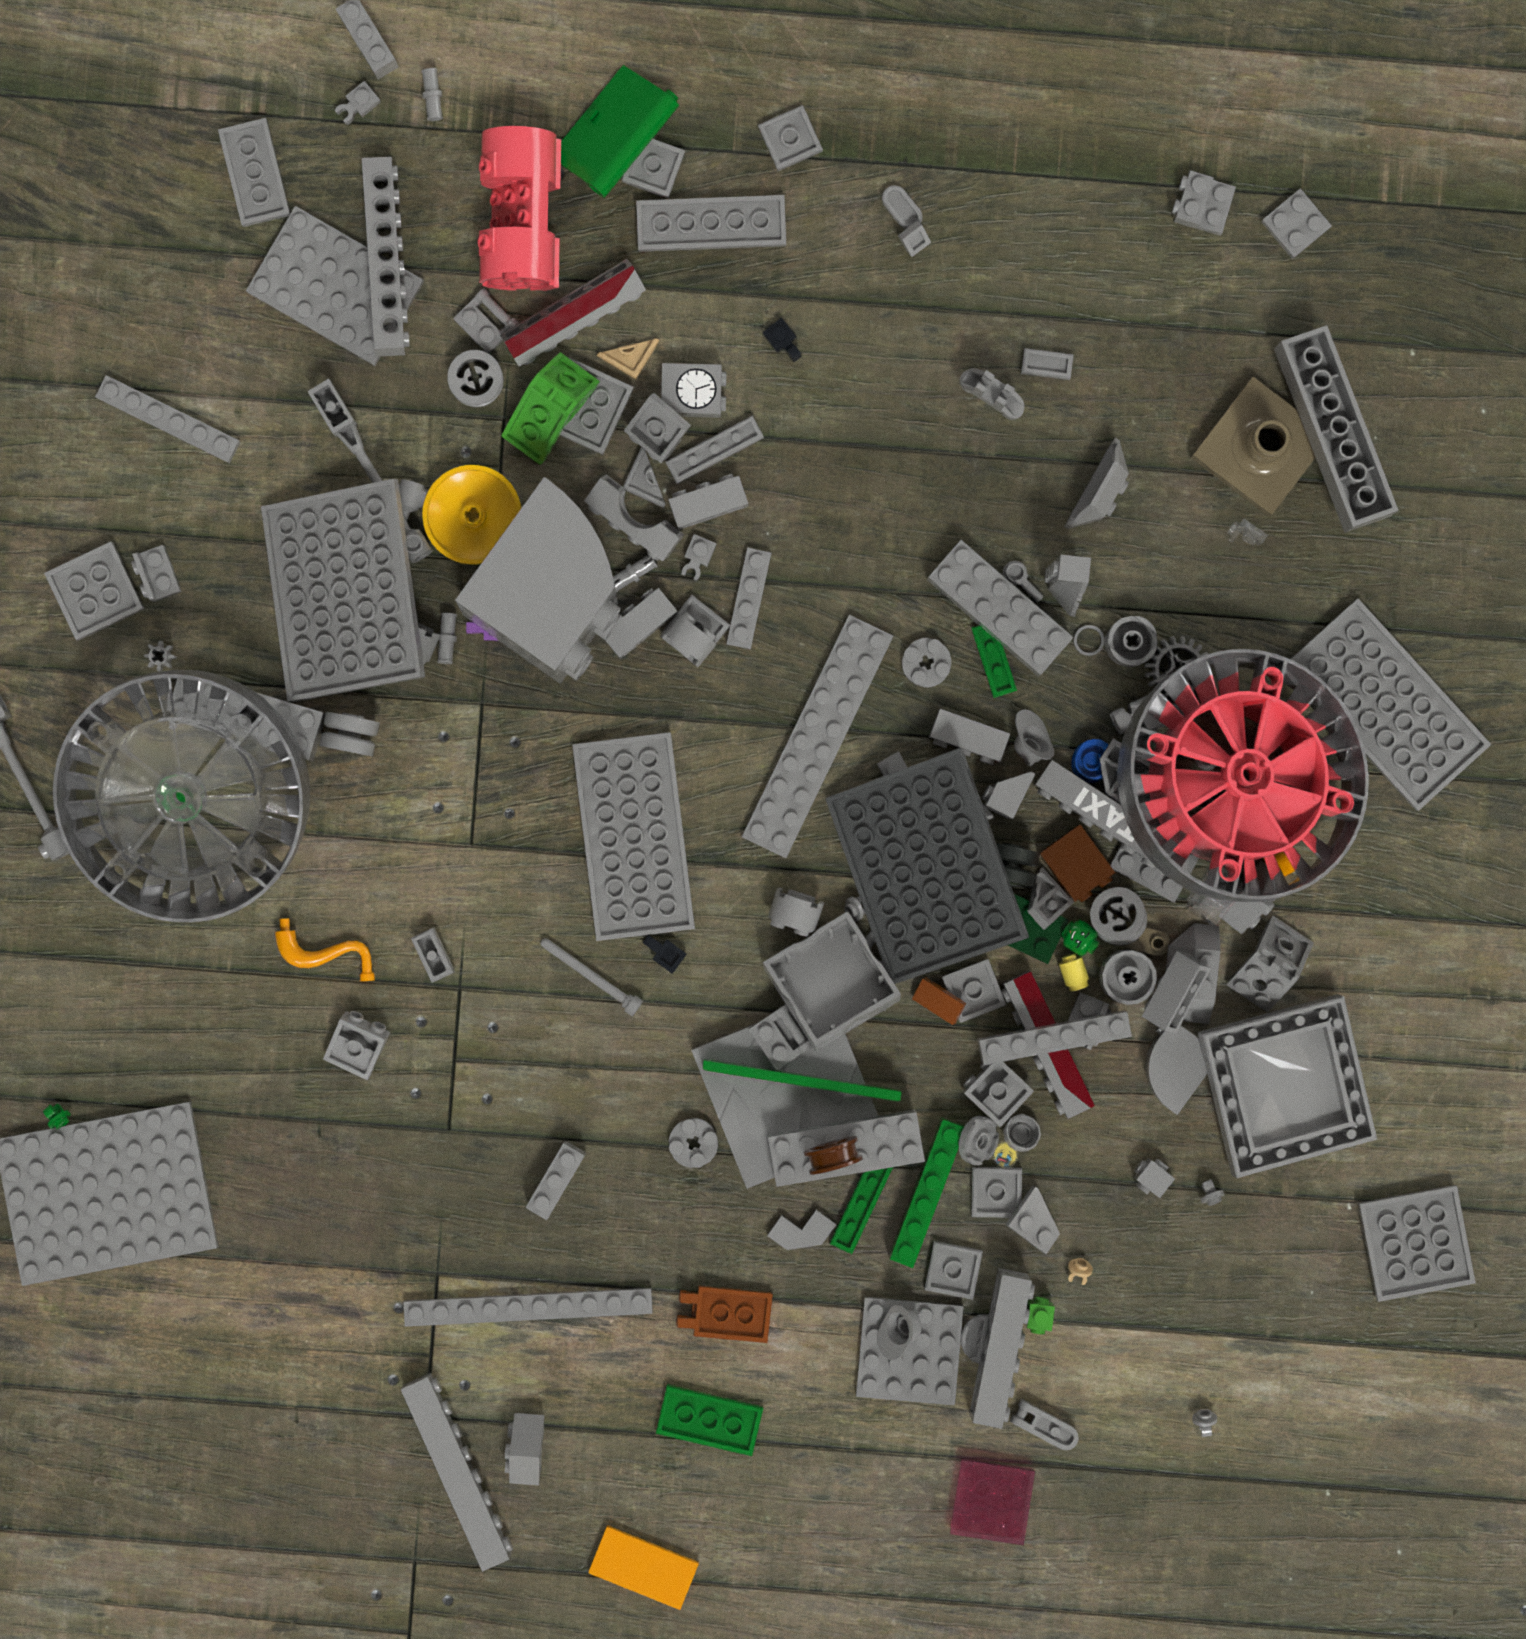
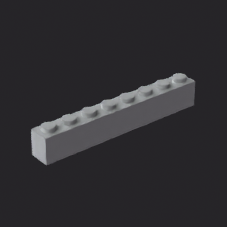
(457, 1472)

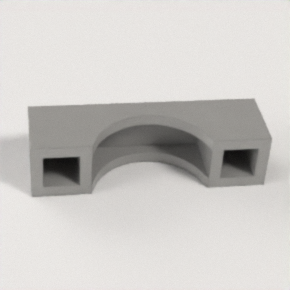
(609, 500)

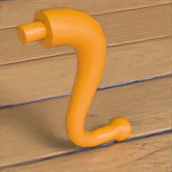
(301, 958)

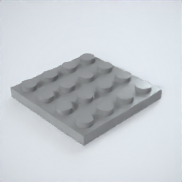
(1416, 1243)
(929, 1364)

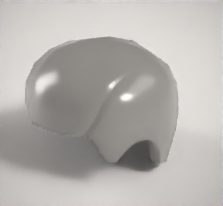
(1021, 1133)

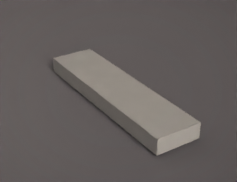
(714, 449)

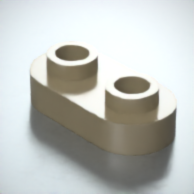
(1146, 940)

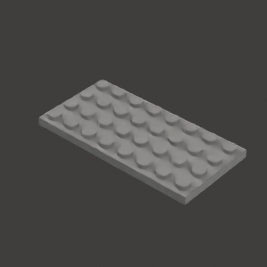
(1400, 712)
(633, 836)

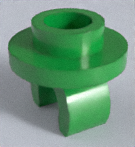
(56, 1116)

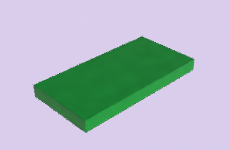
(709, 1420)

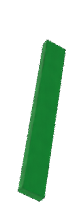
(802, 1080)

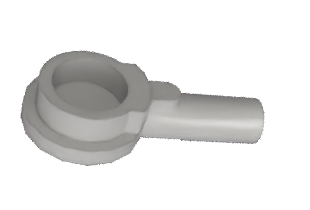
(1017, 574)

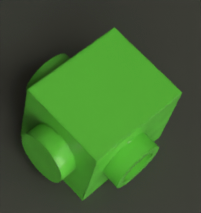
(1040, 1315)

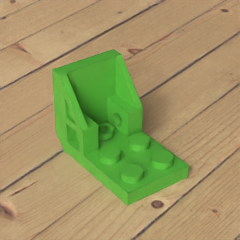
(548, 407)

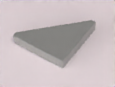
(642, 480)

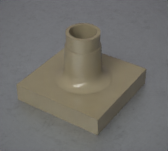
(1240, 462)

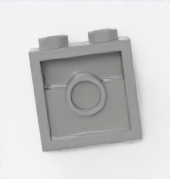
(1203, 203)
(657, 428)
(356, 1044)
(997, 1091)

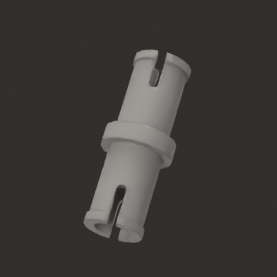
(432, 94)
(634, 572)
(447, 638)

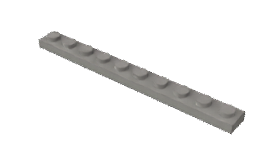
(528, 1307)

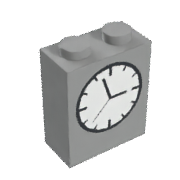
(694, 389)

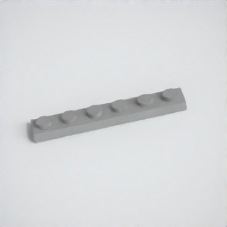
(167, 419)

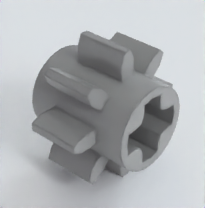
(153, 656)

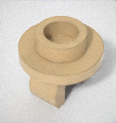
(1080, 1268)

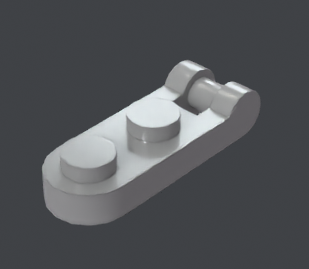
(1045, 1426)

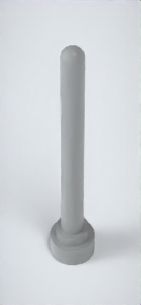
(630, 1002)

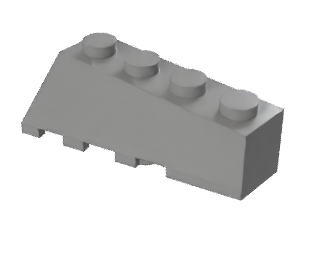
(1068, 580)

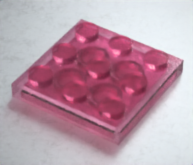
(992, 1501)

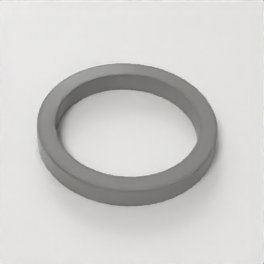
(1101, 635)

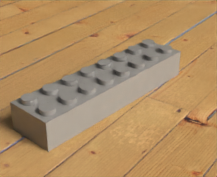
(1335, 429)

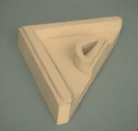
(630, 358)

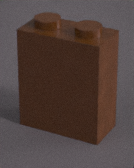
(1077, 864)

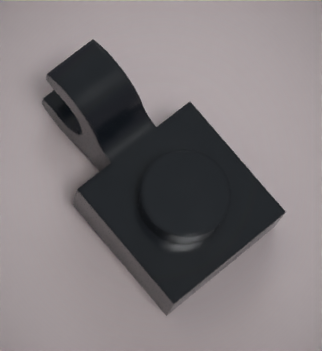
(781, 338)
(666, 955)

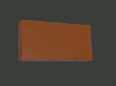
(939, 1001)

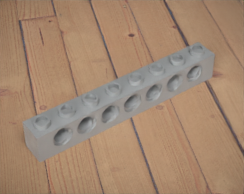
(375, 171)

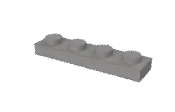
(748, 598)

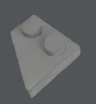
(1047, 899)
(1034, 1221)

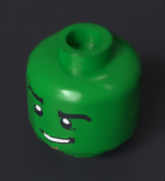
(1080, 938)

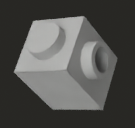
(1153, 1177)

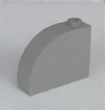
(1175, 1067)

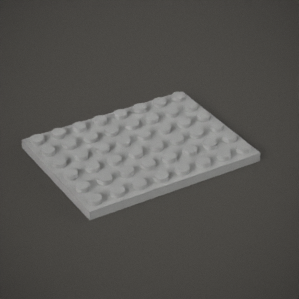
(343, 591)
(106, 1193)

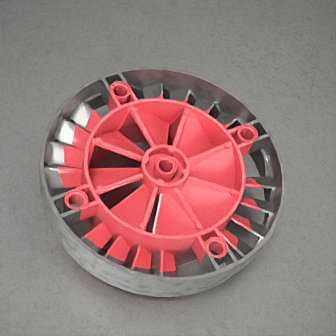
(1253, 815)

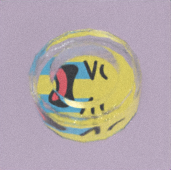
(1004, 1155)

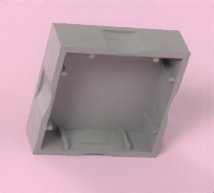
(831, 981)

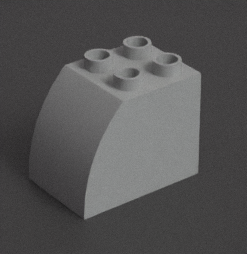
(545, 586)

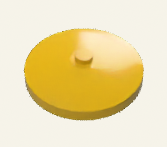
(469, 512)

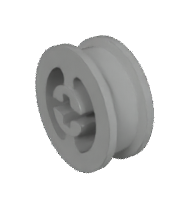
(457, 384)
(1129, 900)

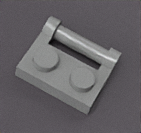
(479, 326)
(774, 1043)

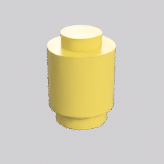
(1074, 972)

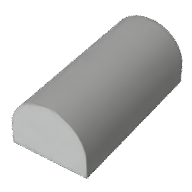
(433, 955)

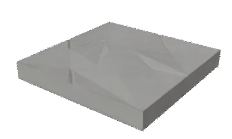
(1287, 1085)
(759, 1107)

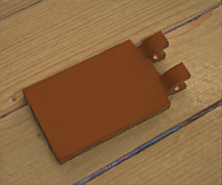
(727, 1313)

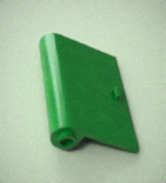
(616, 130)

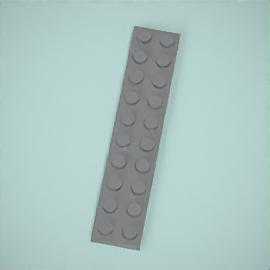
(817, 736)

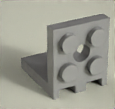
(1272, 964)

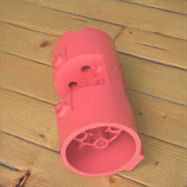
(521, 170)

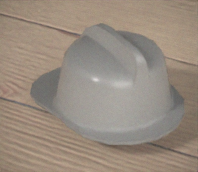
(1032, 738)
(898, 1331)

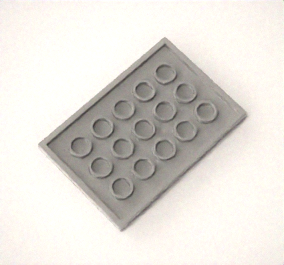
(325, 283)

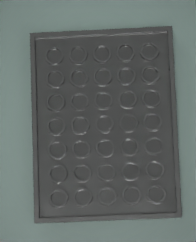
(927, 867)

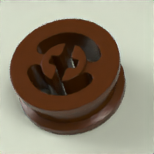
(833, 1155)

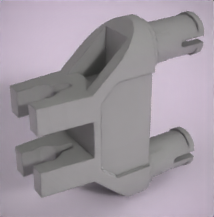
(992, 392)

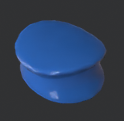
(1086, 760)

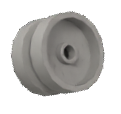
(349, 734)
(1142, 977)

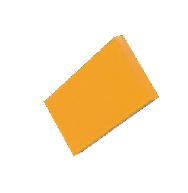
(643, 1567)

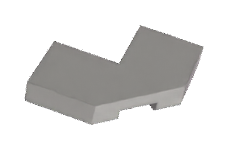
(793, 1237)

